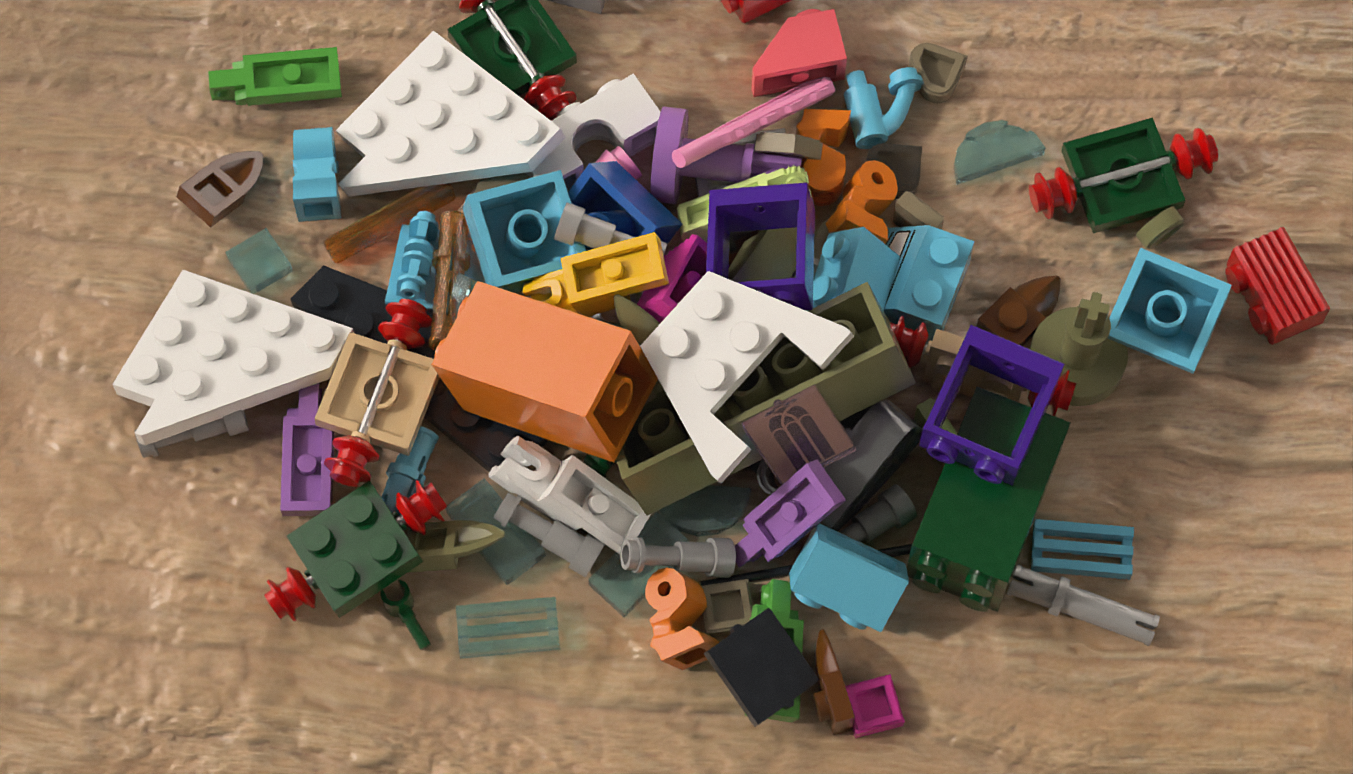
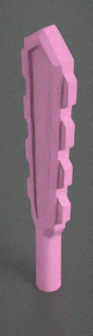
(755, 120)

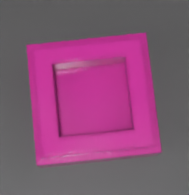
(874, 706)

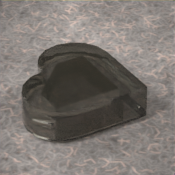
(903, 161)

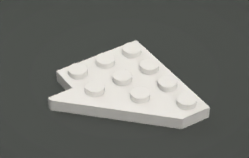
(442, 124)
(221, 354)

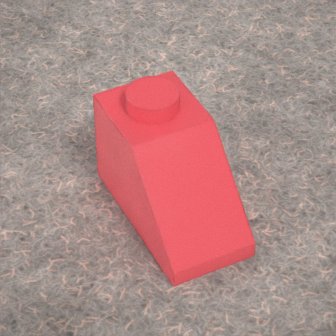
(800, 52)

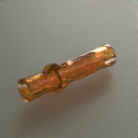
(452, 234)

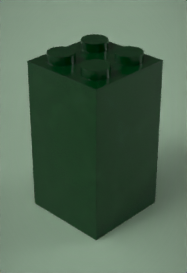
(980, 527)

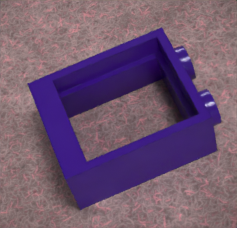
(781, 208)
(1005, 361)

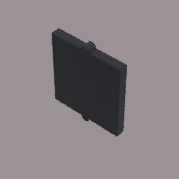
(761, 667)

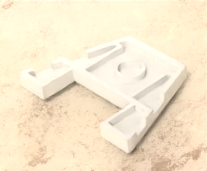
(715, 344)

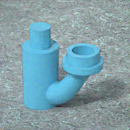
(866, 115)

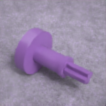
(727, 164)

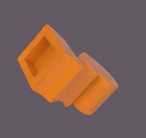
(828, 174)
(865, 200)
(679, 604)

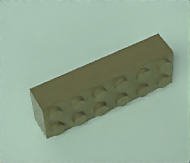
(663, 462)

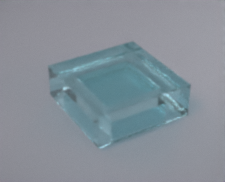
(259, 261)

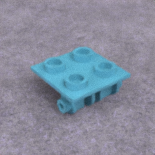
(412, 267)

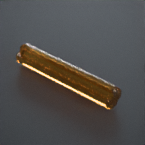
(386, 221)

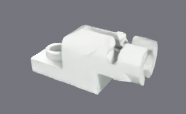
(569, 493)

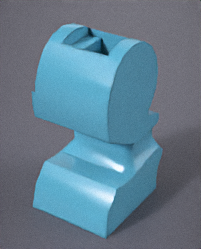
(315, 179)

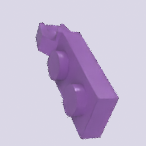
(304, 477)
(788, 514)

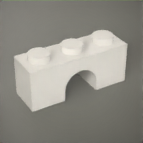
(617, 114)

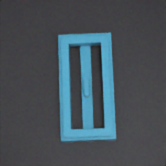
(1084, 531)

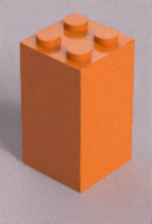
(545, 370)

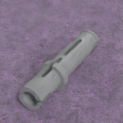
(1082, 604)

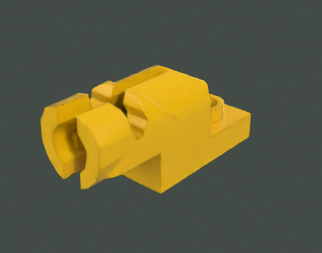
(597, 275)

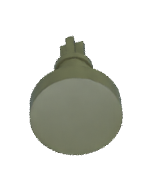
(1082, 344)

